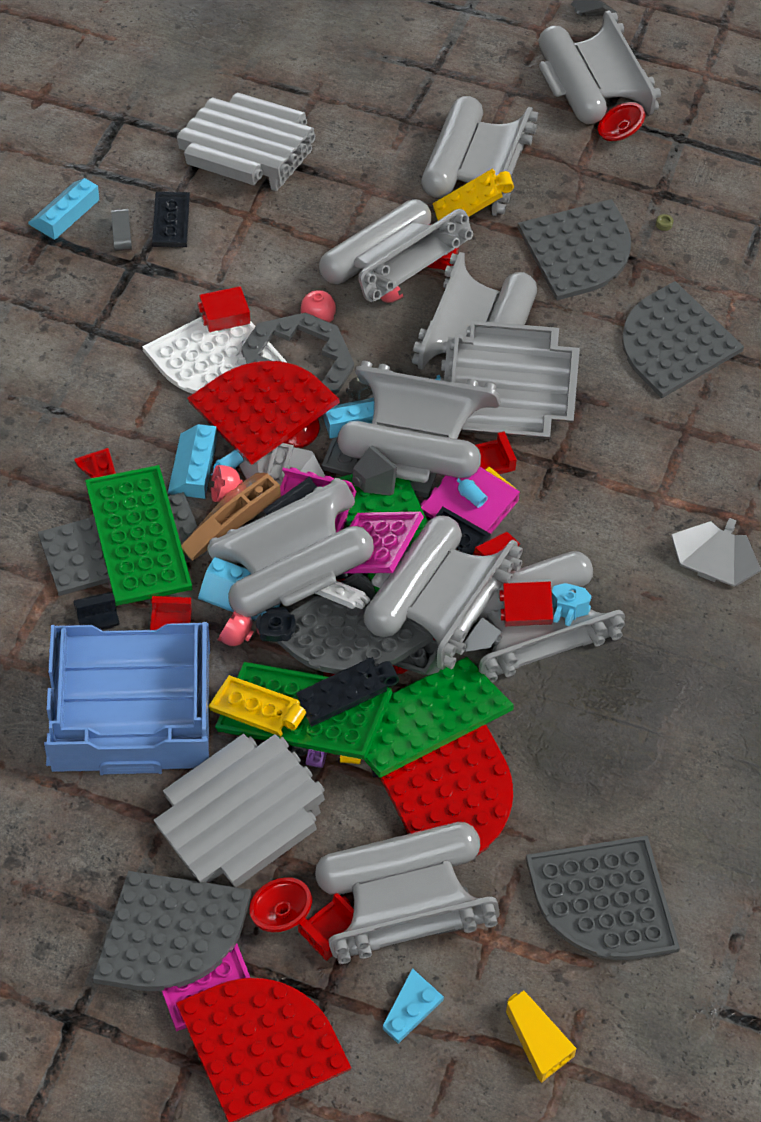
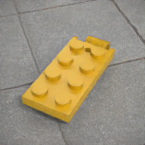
(475, 194)
(257, 706)

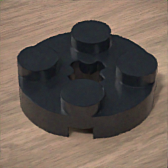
(271, 633)

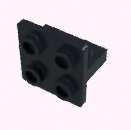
(97, 611)

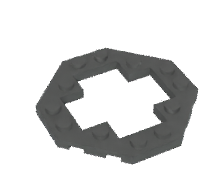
(286, 327)

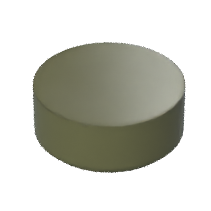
(664, 222)

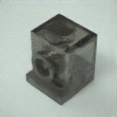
(358, 390)

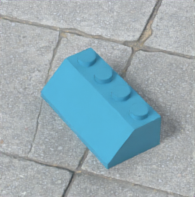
(66, 208)
(343, 413)
(193, 461)
(218, 581)

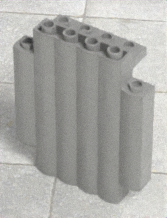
(247, 139)
(529, 372)
(240, 809)

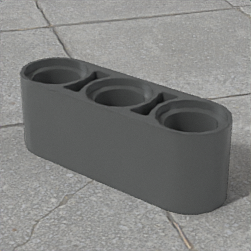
(121, 229)

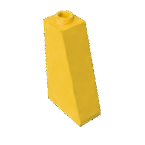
(541, 1039)

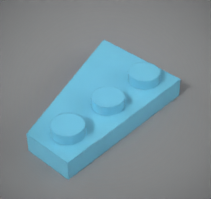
(412, 1006)

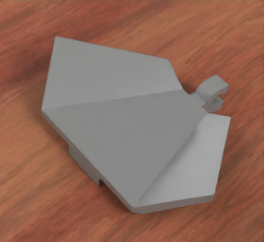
(283, 456)
(716, 553)

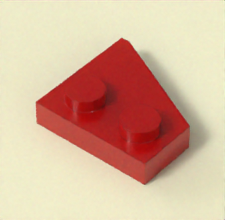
(96, 463)

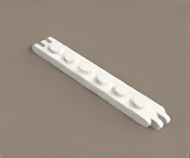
(345, 595)

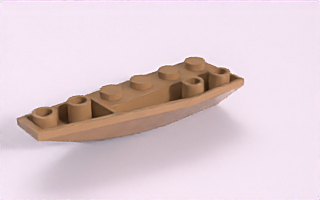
(233, 512)

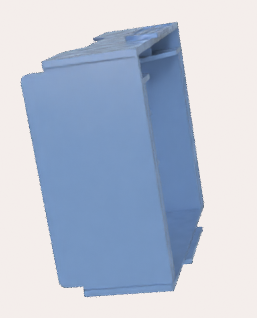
(128, 699)

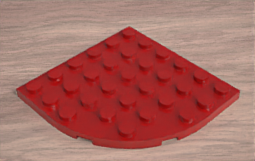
(262, 405)
(455, 784)
(260, 1043)

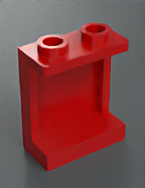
(498, 454)
(170, 611)
(327, 922)

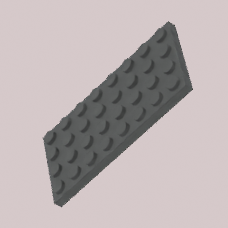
(77, 555)

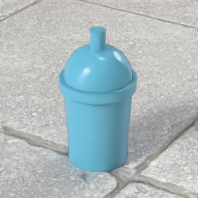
(232, 459)
(471, 492)

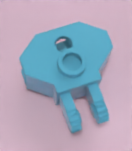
(570, 604)

